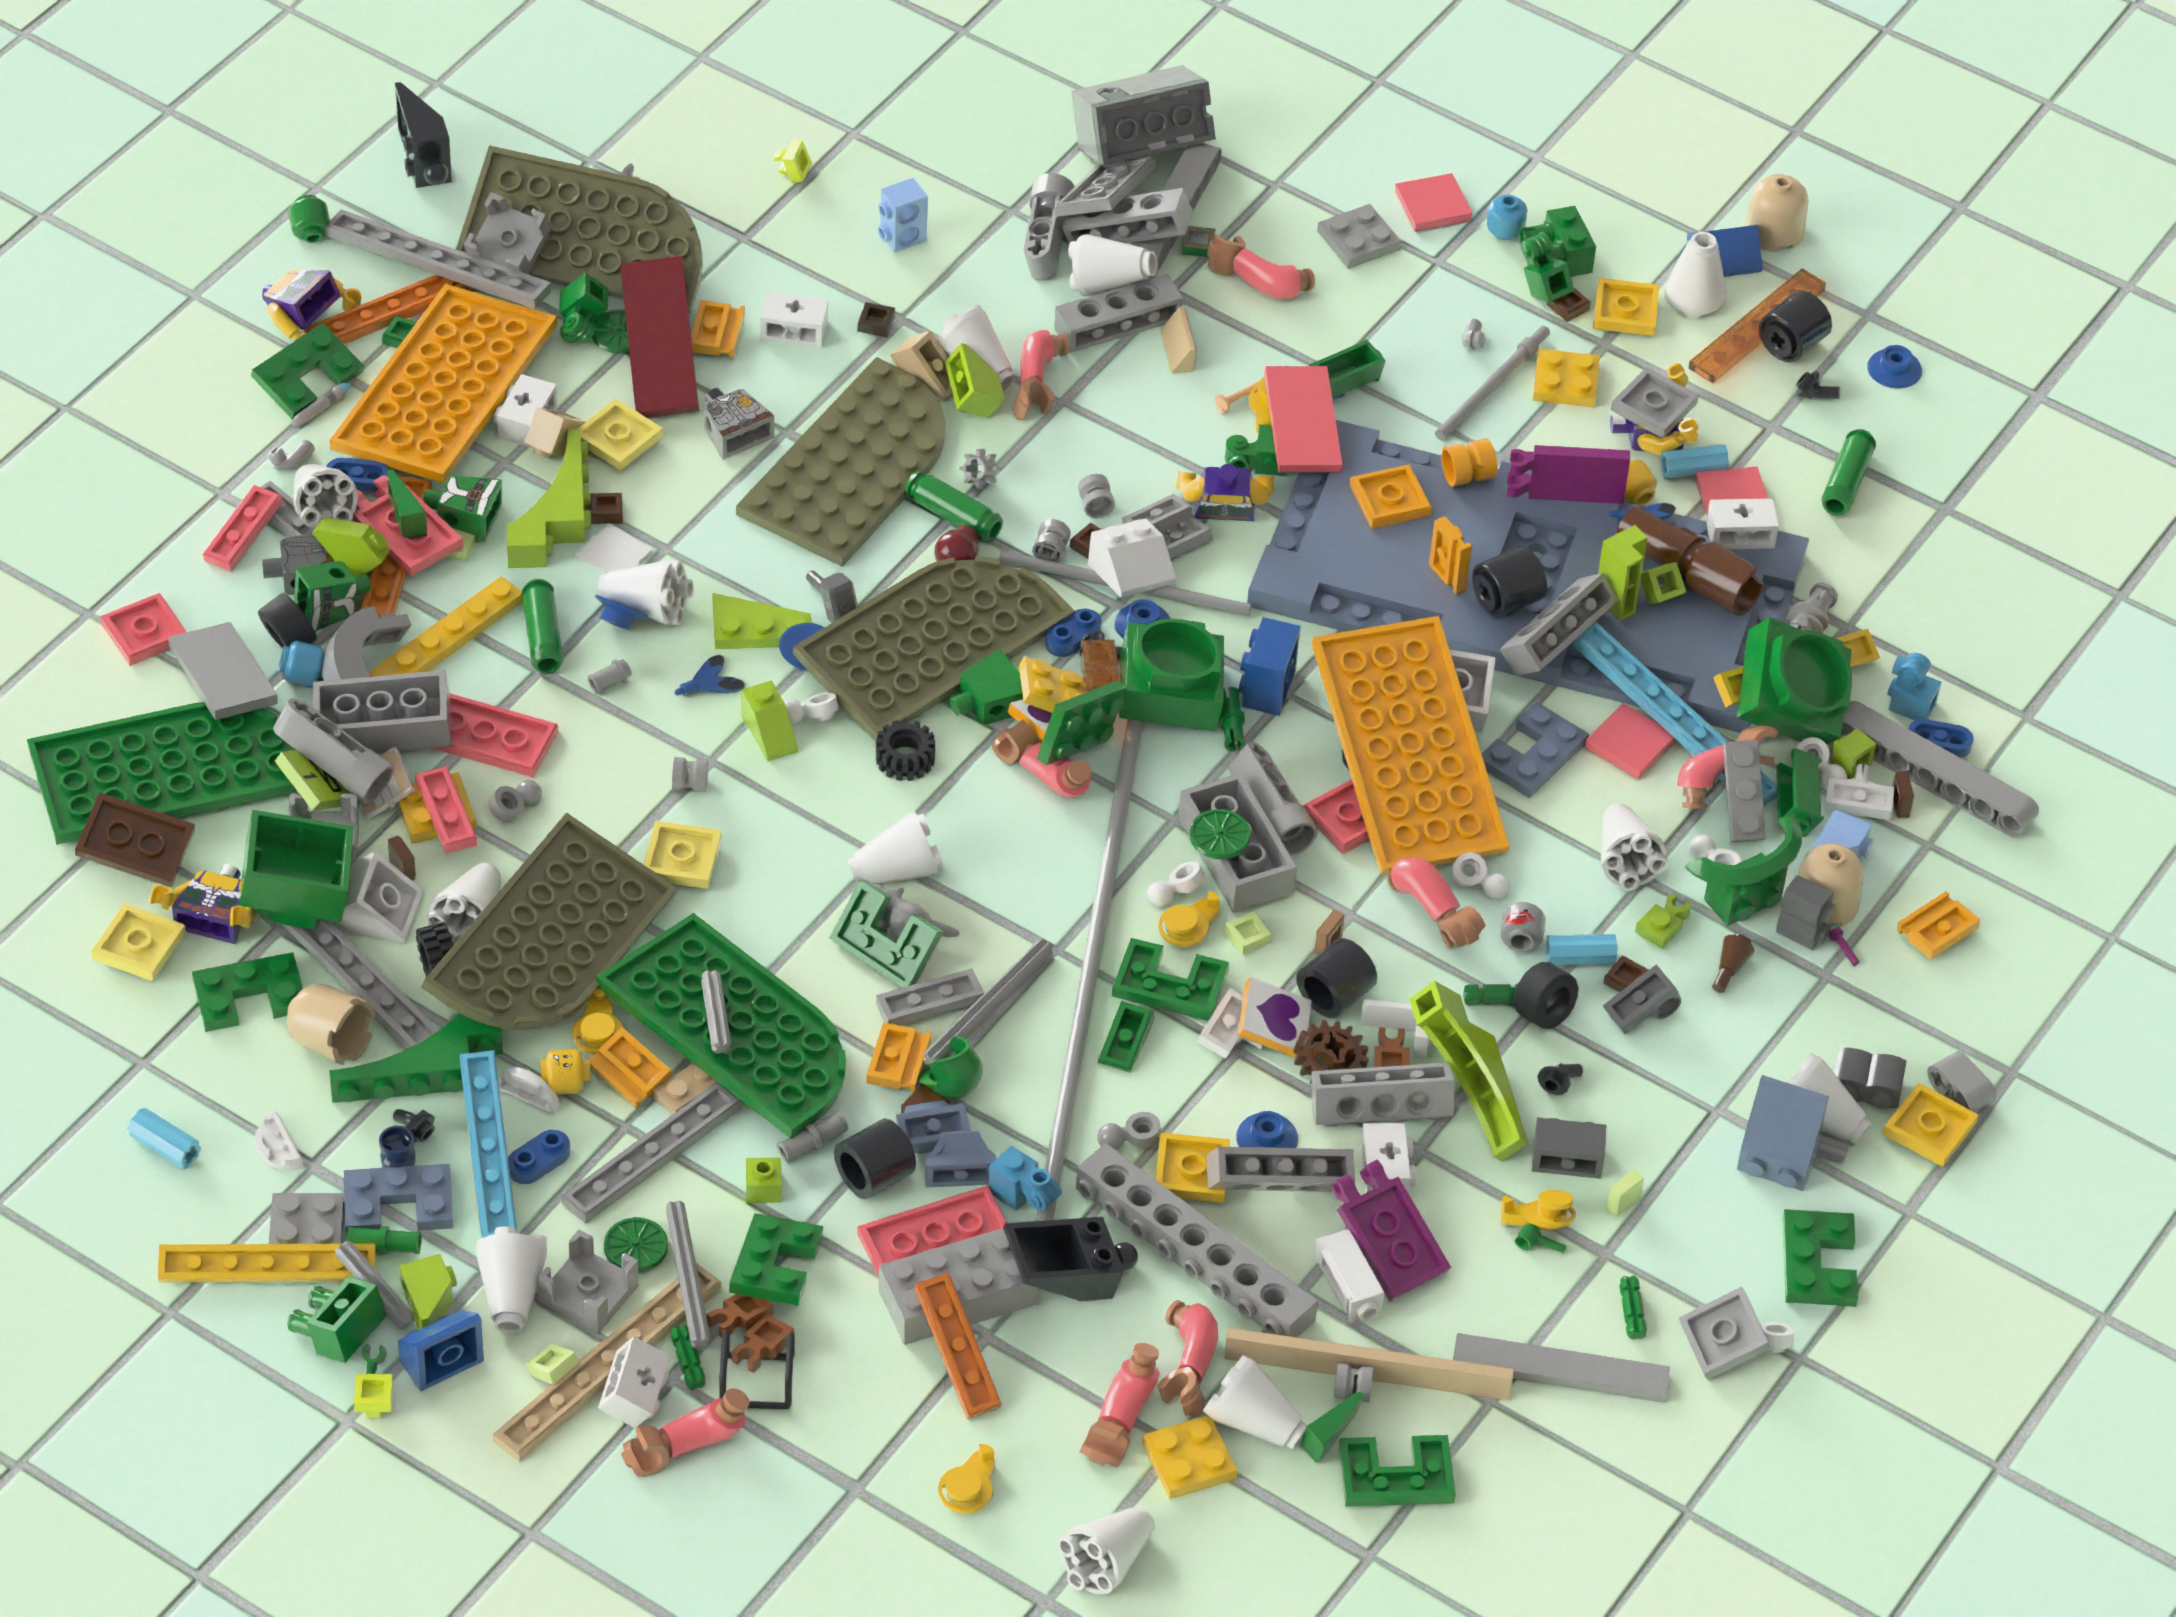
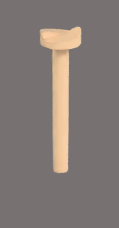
(1223, 403)

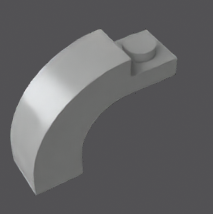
(363, 628)

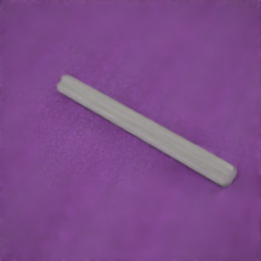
(991, 999)

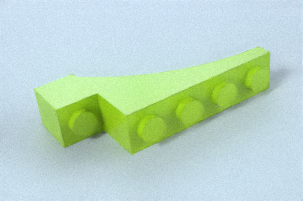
(557, 514)
(1476, 1064)

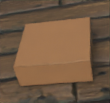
(1329, 931)

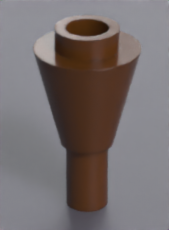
(1734, 954)

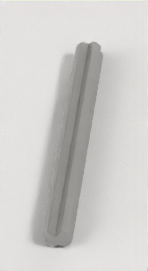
(688, 1274)

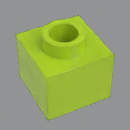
(1670, 580)
(1853, 750)
(763, 1180)

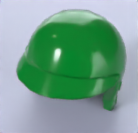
(954, 1075)

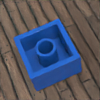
(1269, 666)

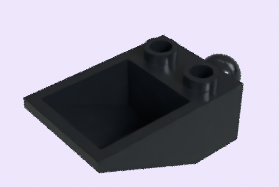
(423, 139)
(1070, 1256)

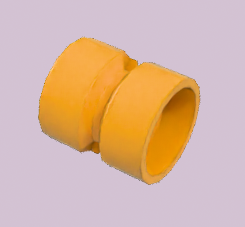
(1469, 462)

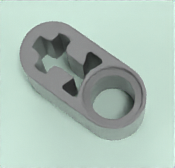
(1962, 1081)

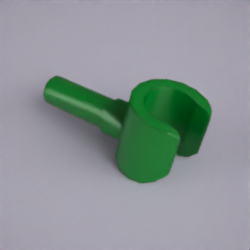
(1531, 1234)
(372, 1363)

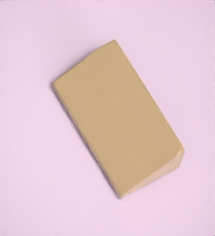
(1179, 342)

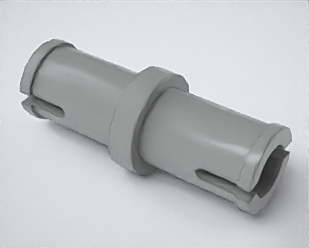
(812, 1137)

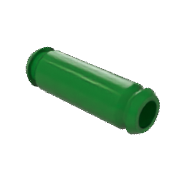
(1848, 472)
(953, 505)
(542, 626)

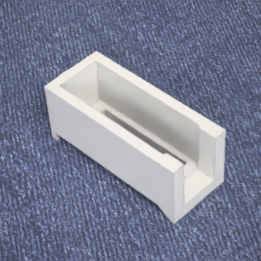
(1349, 1276)

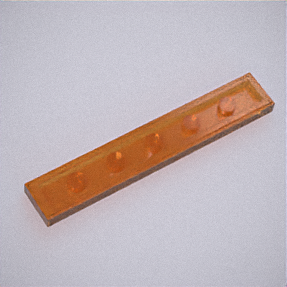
(1744, 334)

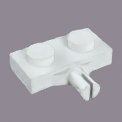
(1859, 796)
(1222, 1029)

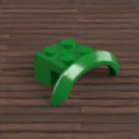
(1753, 884)

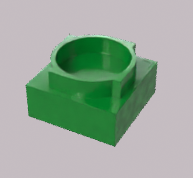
(1172, 674)
(1795, 681)
(296, 869)

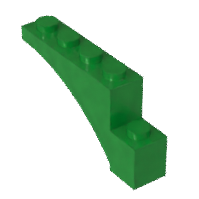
(421, 1069)

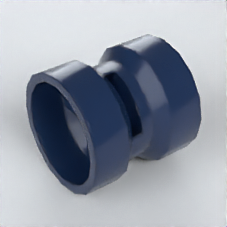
(397, 1147)

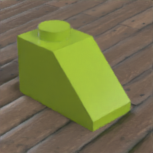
(973, 382)
(352, 543)
(768, 720)
(427, 1288)

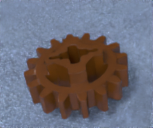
(1331, 1050)

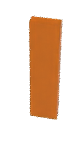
(957, 1345)

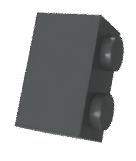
(1569, 1147)

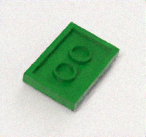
(1081, 722)

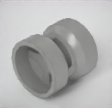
(1096, 496)
(1051, 540)
(697, 775)
(1345, 1380)

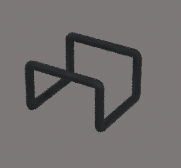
(788, 1357)

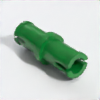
(1232, 720)
(386, 1239)

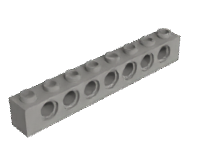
(1195, 1243)

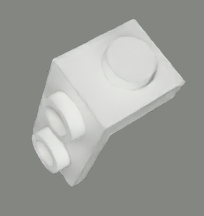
(1394, 1016)

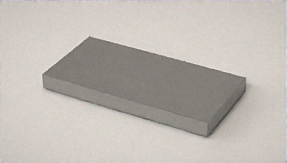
(1105, 186)
(222, 670)

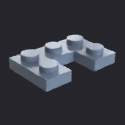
(1555, 746)
(424, 1184)

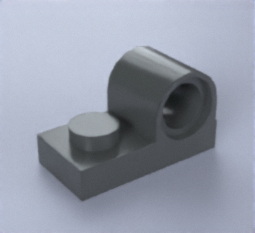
(1645, 996)

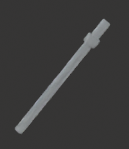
(1525, 350)

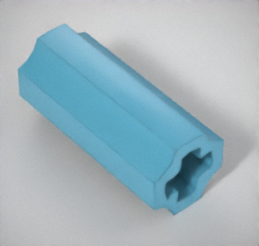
(1693, 460)
(1582, 949)
(164, 1138)

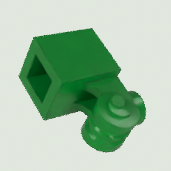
(1545, 275)
(580, 305)
(1256, 455)

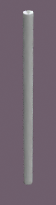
(1091, 576)

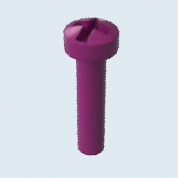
(1837, 935)

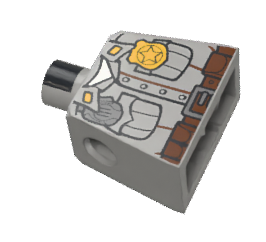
(736, 421)

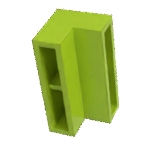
(1623, 565)

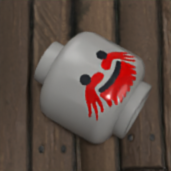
(1523, 926)

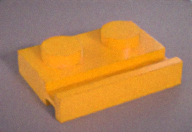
(717, 328)
(1450, 555)
(1938, 925)
(898, 1057)
(629, 1067)

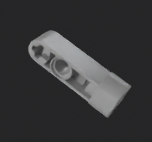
(1044, 227)
(334, 750)
(1275, 797)

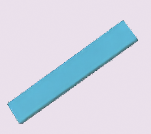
(487, 1141)

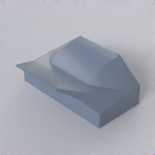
(927, 1121)
(958, 1160)

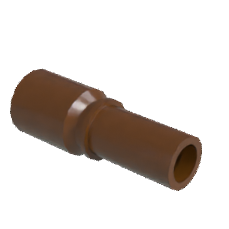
(1707, 568)

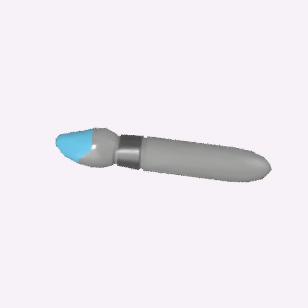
(337, 393)

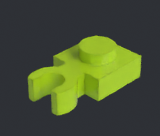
(1662, 924)

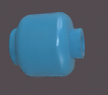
(1506, 216)
(301, 663)

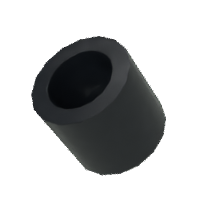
(1795, 326)
(1509, 581)
(1337, 977)
(875, 1158)

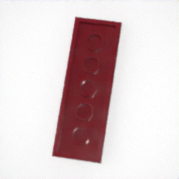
(659, 337)

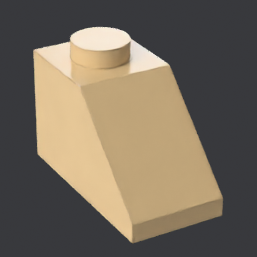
(926, 361)
(549, 432)

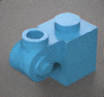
(1912, 691)
(1017, 1179)

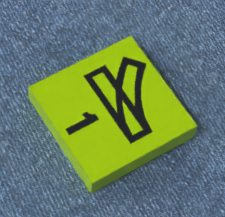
(311, 781)

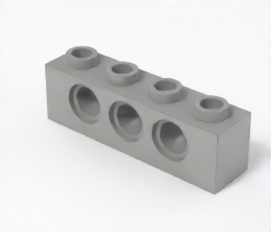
(1135, 218)
(1118, 312)
(1559, 624)
(1367, 1084)
(1278, 1168)

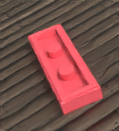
(242, 528)
(446, 810)

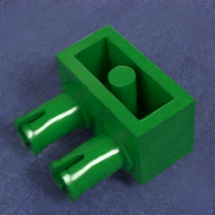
(1569, 237)
(342, 1318)

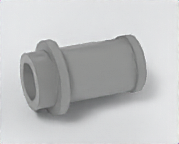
(610, 675)

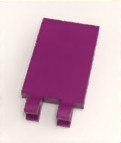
(1569, 474)
(1390, 1231)

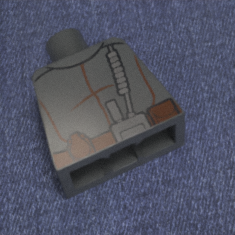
(295, 553)

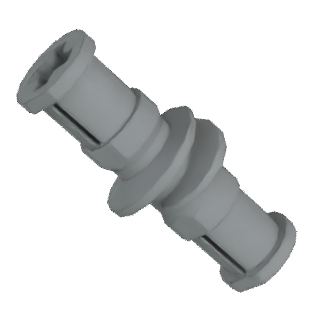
(1813, 612)

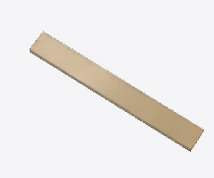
(1387, 1365)
(589, 1377)

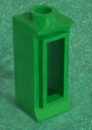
(1353, 367)
(1800, 790)

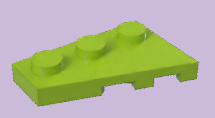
(751, 623)

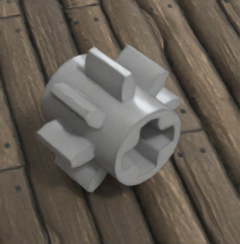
(971, 468)

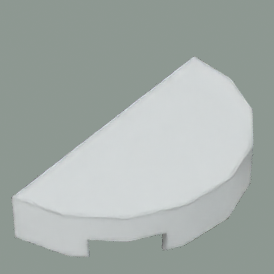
(529, 1088)
(275, 1144)

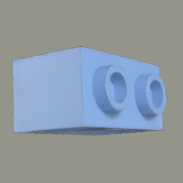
(903, 215)

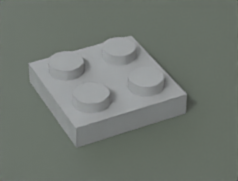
(1359, 236)
(1654, 402)
(306, 1218)
(1724, 1333)

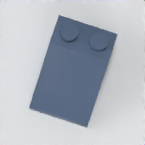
(1783, 1133)

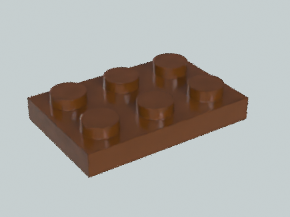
(135, 839)

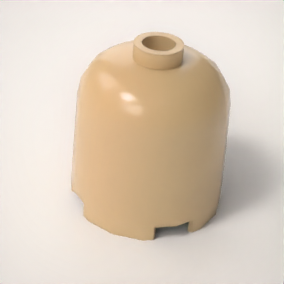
(1779, 210)
(1839, 872)
(330, 1022)

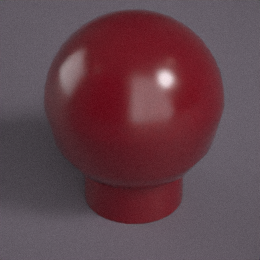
(958, 544)

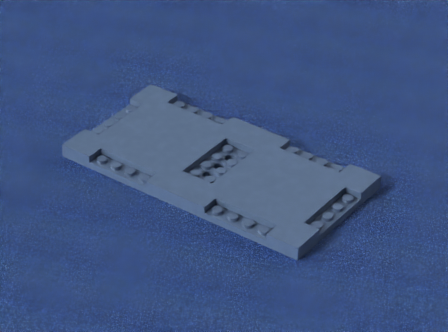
(1350, 577)

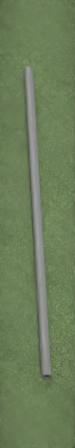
(1092, 959)

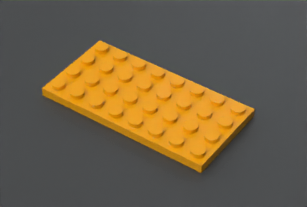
(443, 383)
(1409, 743)

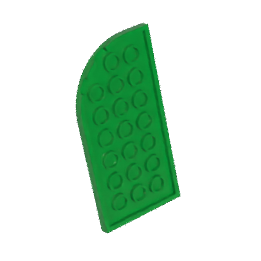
(159, 760)
(782, 1046)

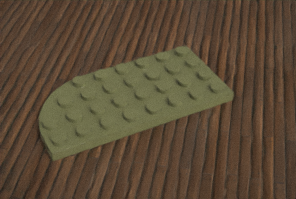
(593, 217)
(851, 464)
(923, 632)
(550, 932)

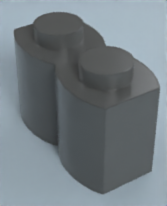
(1805, 913)
(1871, 1076)

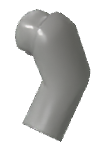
(1472, 334)
(294, 459)

